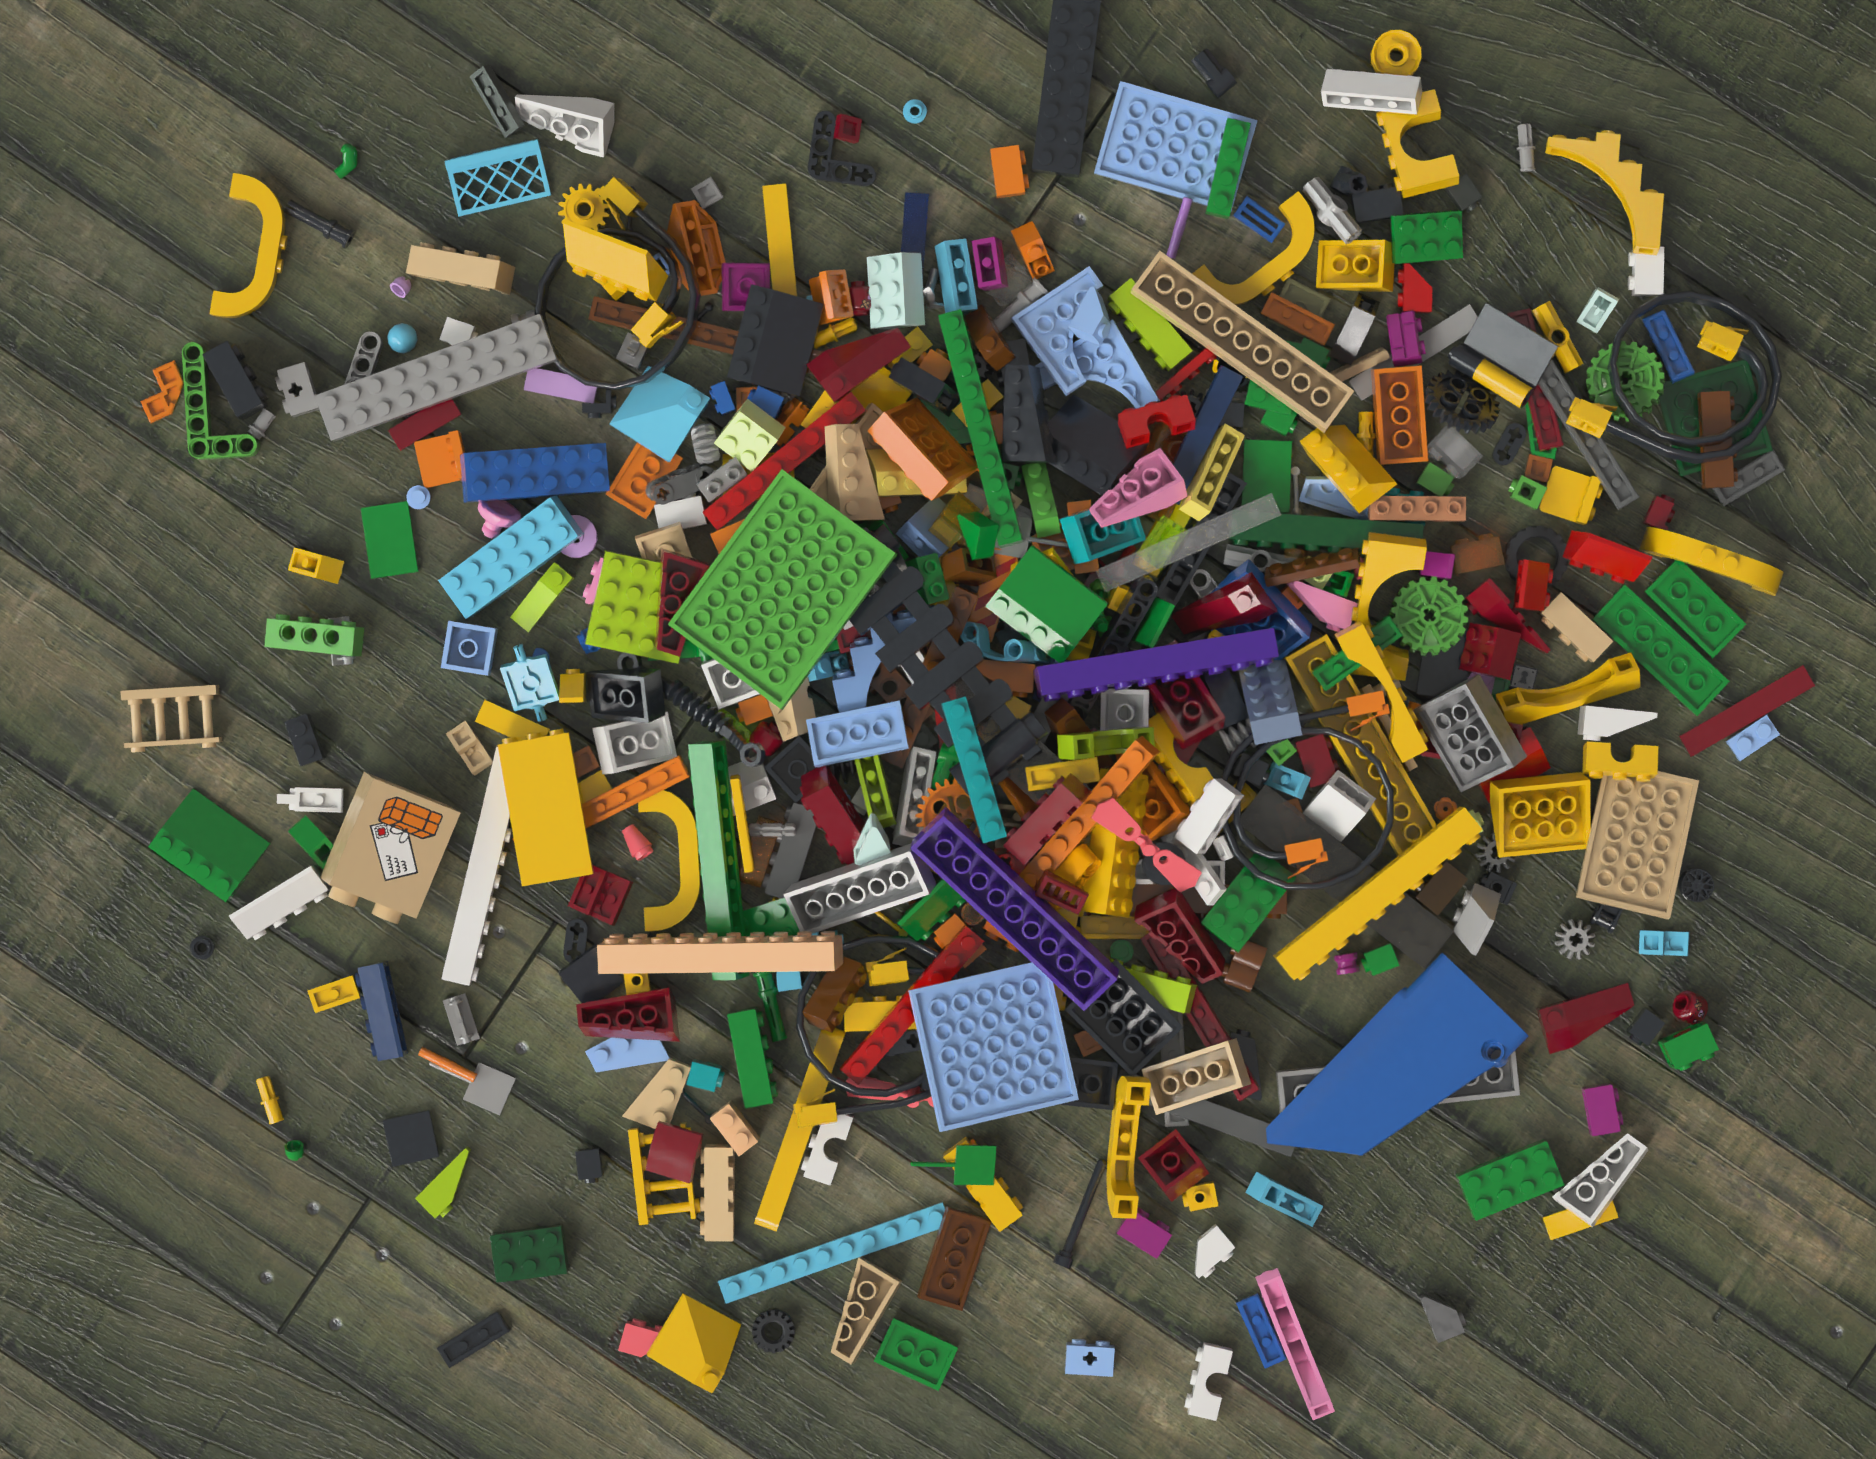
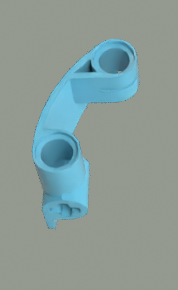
(1014, 650)

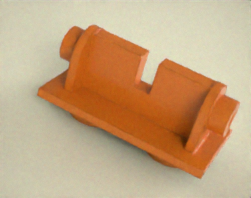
(793, 413)

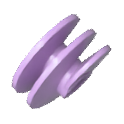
(587, 541)

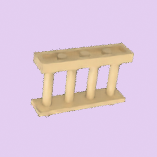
(158, 697)

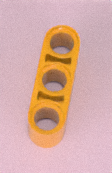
(1076, 869)

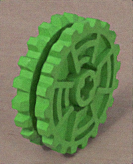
(1643, 376)
(1446, 610)

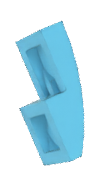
(1664, 943)

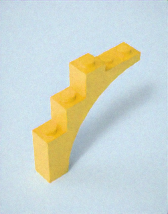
(1624, 177)

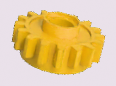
(580, 197)

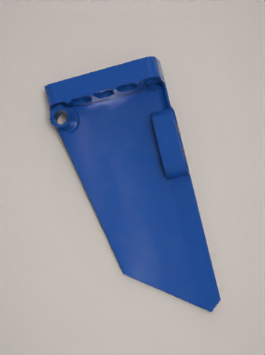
(1400, 1064)

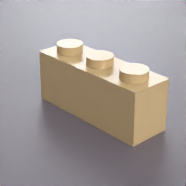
(1575, 628)

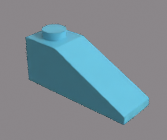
(1284, 1199)

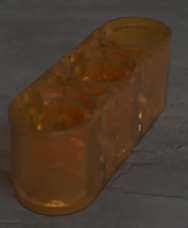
(762, 850)

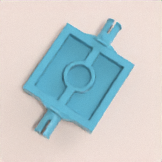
(530, 682)

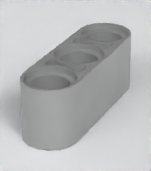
(362, 352)

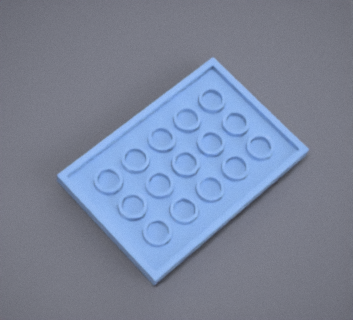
(1165, 143)

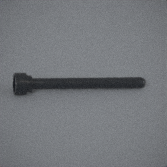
(1064, 1257)

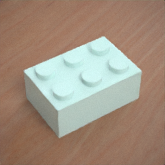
(896, 290)

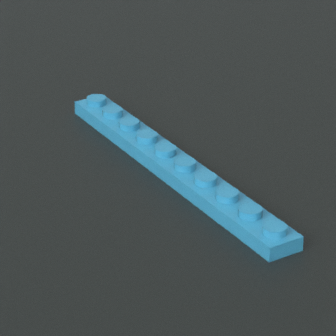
(832, 1253)

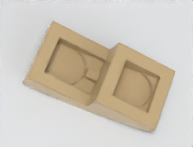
(469, 748)

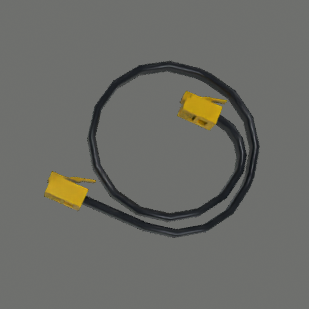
(1715, 339)
(878, 975)

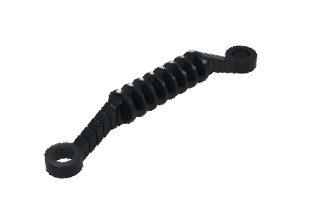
(702, 712)

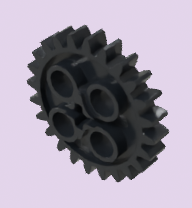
(1445, 393)

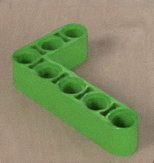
(203, 412)

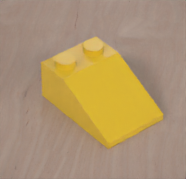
(1355, 266)

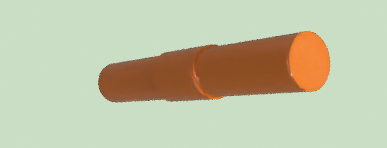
(447, 1064)

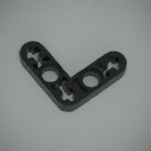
(831, 165)

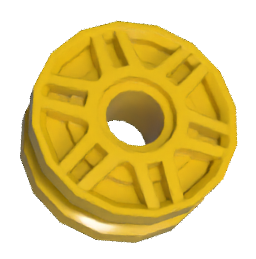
(1396, 41)

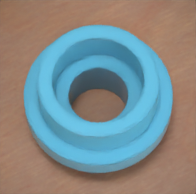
(911, 118)

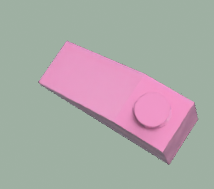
(1325, 606)

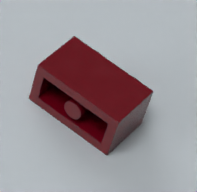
(1316, 759)

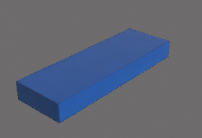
(1668, 346)
(1261, 1330)

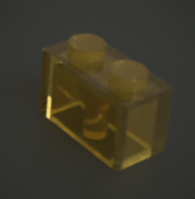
(946, 525)

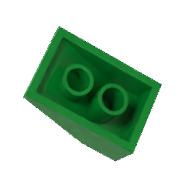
(1153, 623)

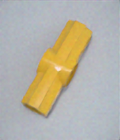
(1549, 322)

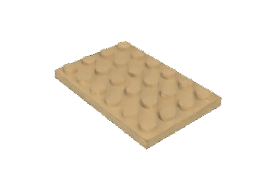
(1638, 843)

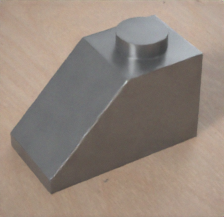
(1442, 1318)

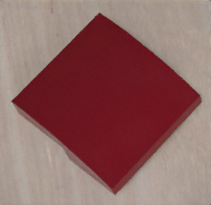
(601, 895)
(674, 1152)

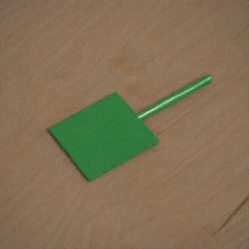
(972, 1164)

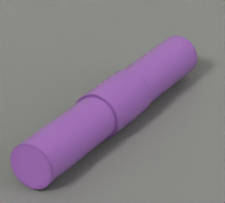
(1179, 227)

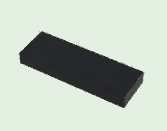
(473, 1339)

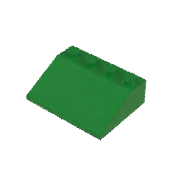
(1046, 604)
(209, 845)
(929, 910)

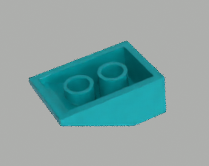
(1090, 541)

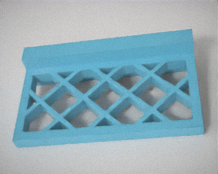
(491, 157)

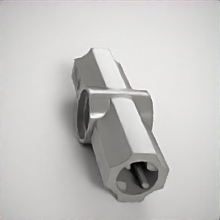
(1332, 210)
(1238, 555)

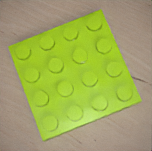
(627, 607)

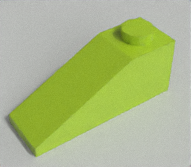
(542, 596)
(443, 1189)

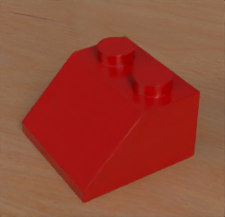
(1532, 585)

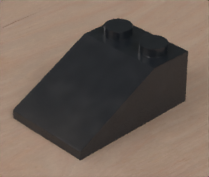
(626, 694)

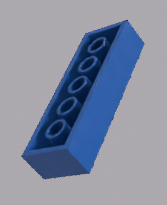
(534, 472)

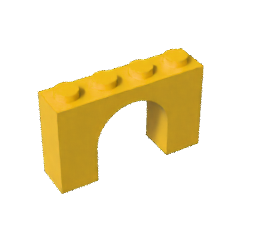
(1415, 175)

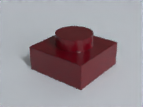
(847, 128)

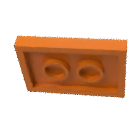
(634, 476)

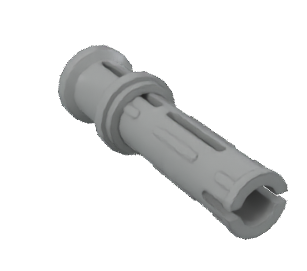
(1025, 299)

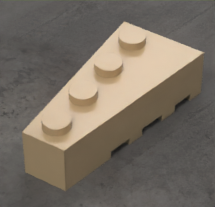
(792, 719)
(719, 1192)
(865, 1305)

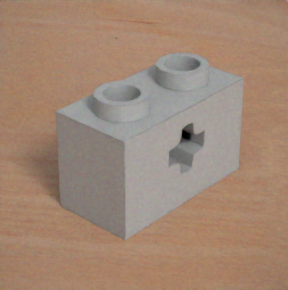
(300, 376)

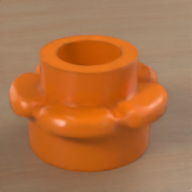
(1444, 802)

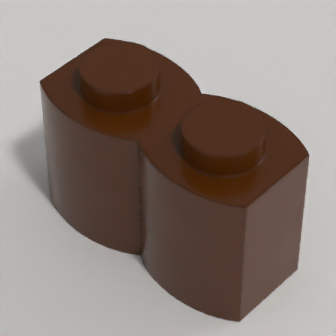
(1244, 966)

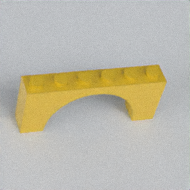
(1384, 558)

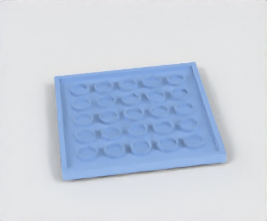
(992, 1045)

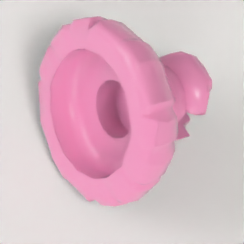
(497, 515)

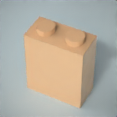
(735, 1128)

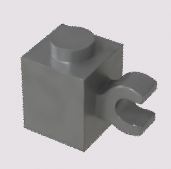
(632, 351)

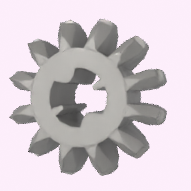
(703, 442)
(1571, 931)

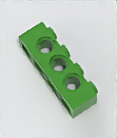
(349, 642)

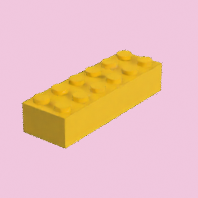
(1113, 883)

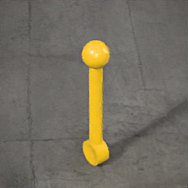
(902, 932)

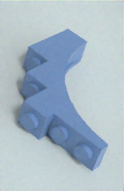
(853, 686)

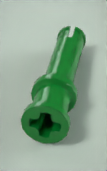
(768, 993)

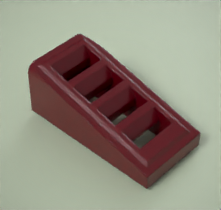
(1055, 881)

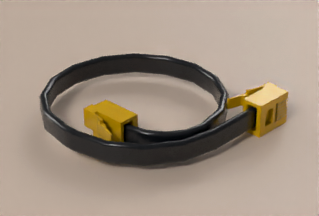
(658, 317)

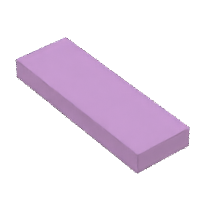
(558, 385)

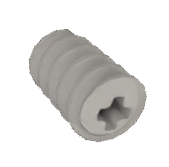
(1236, 737)

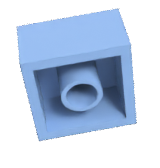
(469, 648)

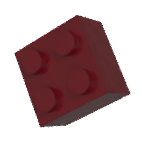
(1490, 651)
(1173, 1165)

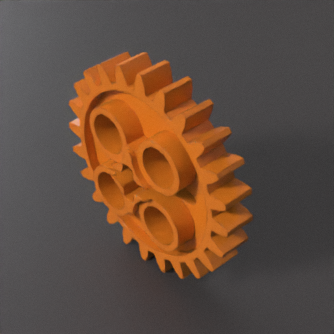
(942, 794)

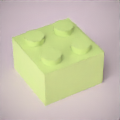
(749, 435)

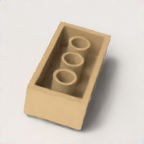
(1196, 1076)

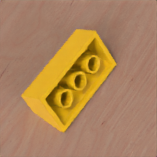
(1348, 465)

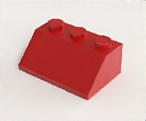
(1605, 557)
(1531, 766)

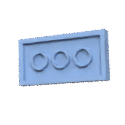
(857, 734)

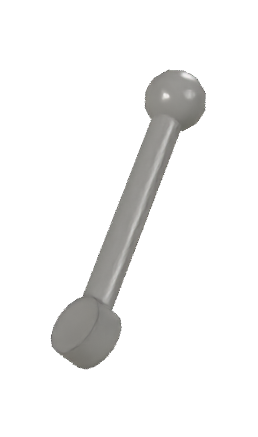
(1295, 471)

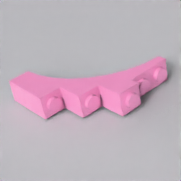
(1294, 1344)

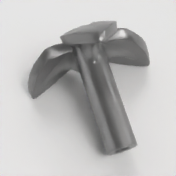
(928, 291)

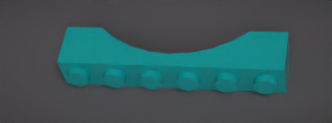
(974, 770)

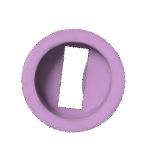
(401, 286)

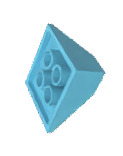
(660, 414)

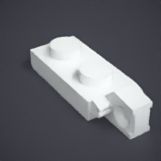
(313, 799)

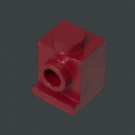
(1660, 512)

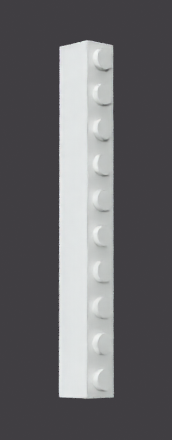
(480, 882)

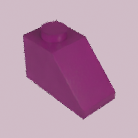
(1438, 565)

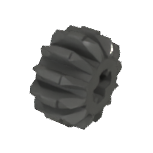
(1487, 851)

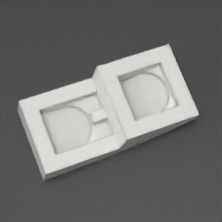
(1223, 847)

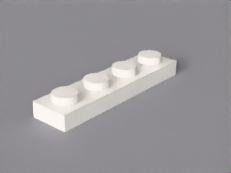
(1208, 884)

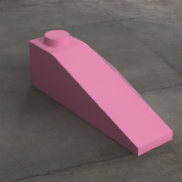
(1145, 489)

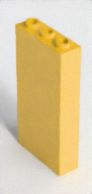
(545, 807)

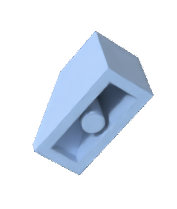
(1091, 319)

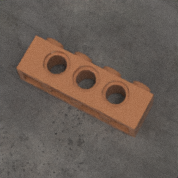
(1418, 509)

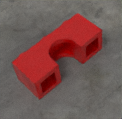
(1174, 412)

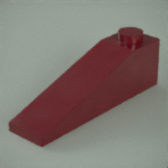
(1577, 1018)

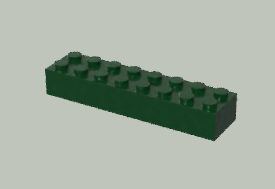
(1322, 532)

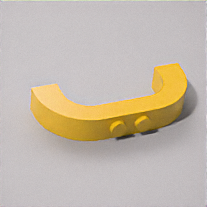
(1302, 225)
(268, 261)
(1712, 558)
(668, 915)
(1121, 1191)

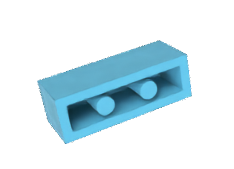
(956, 276)

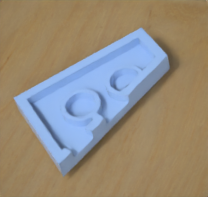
(1323, 494)
(624, 1053)

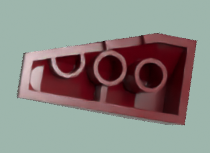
(853, 363)
(1229, 606)
(1494, 607)

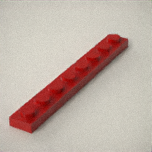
(786, 458)
(901, 1015)

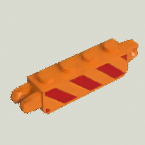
(980, 613)

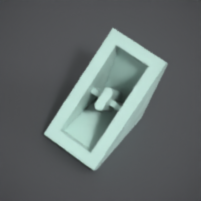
(1597, 309)
(872, 842)

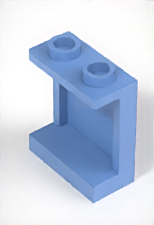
(916, 532)

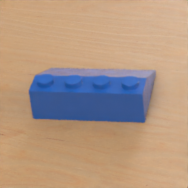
(1288, 622)

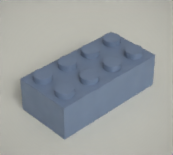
(1270, 702)

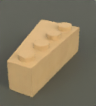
(460, 268)
(849, 474)

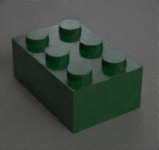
(529, 1253)

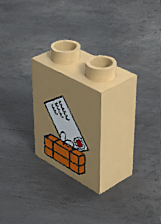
(388, 848)

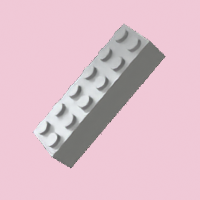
(859, 890)

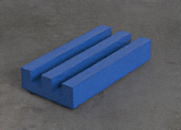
(1237, 215)

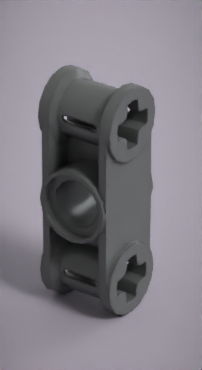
(677, 483)

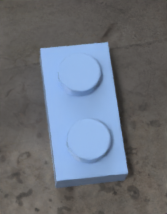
(1752, 737)

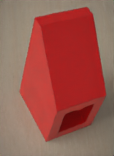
(1415, 293)

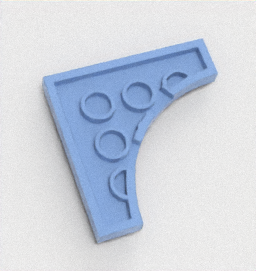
(1048, 332)
(1111, 365)

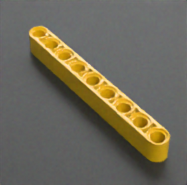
(797, 1138)

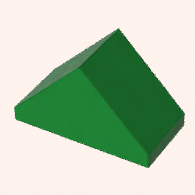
(979, 534)
(1339, 583)

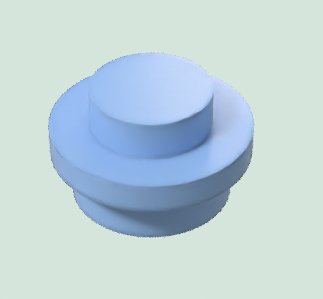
(418, 497)

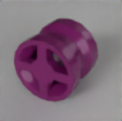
(1346, 963)

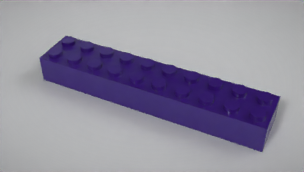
(1155, 663)
(1014, 909)

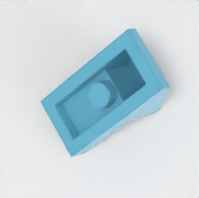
(1287, 780)

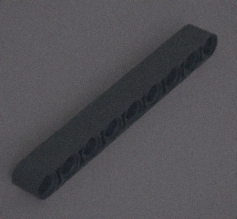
(1120, 640)

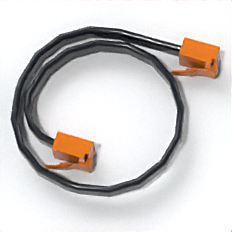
(1311, 849)

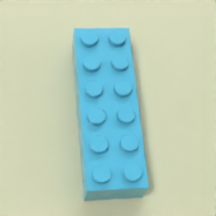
(511, 557)

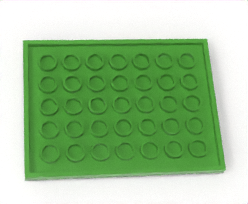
(782, 589)

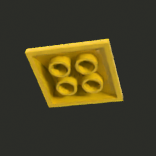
(696, 1343)

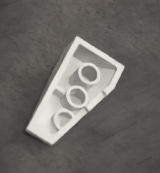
(575, 119)

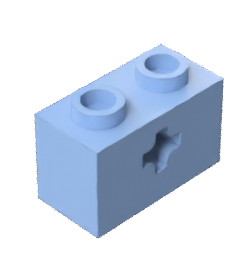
(1078, 1365)

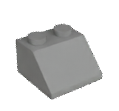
(1475, 916)

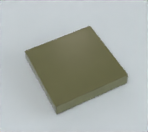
(1303, 297)

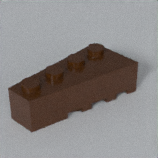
(1065, 720)

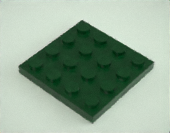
(1680, 408)

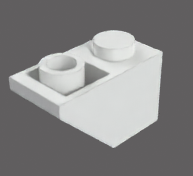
(1211, 1249)

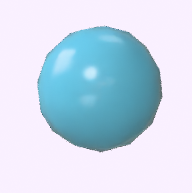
(402, 338)

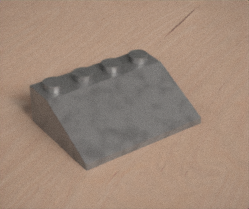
(1470, 733)

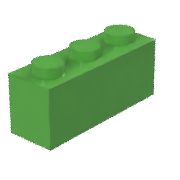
(1041, 499)

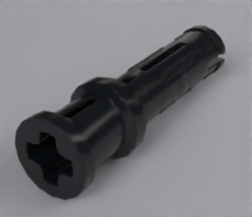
(329, 228)

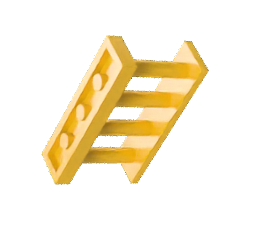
(644, 1187)

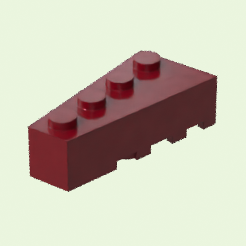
(677, 580)
(1047, 819)
(1181, 932)

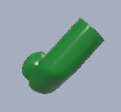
(350, 160)

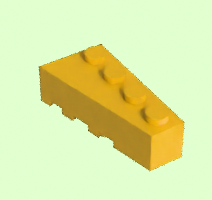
(992, 1198)

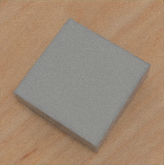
(707, 193)

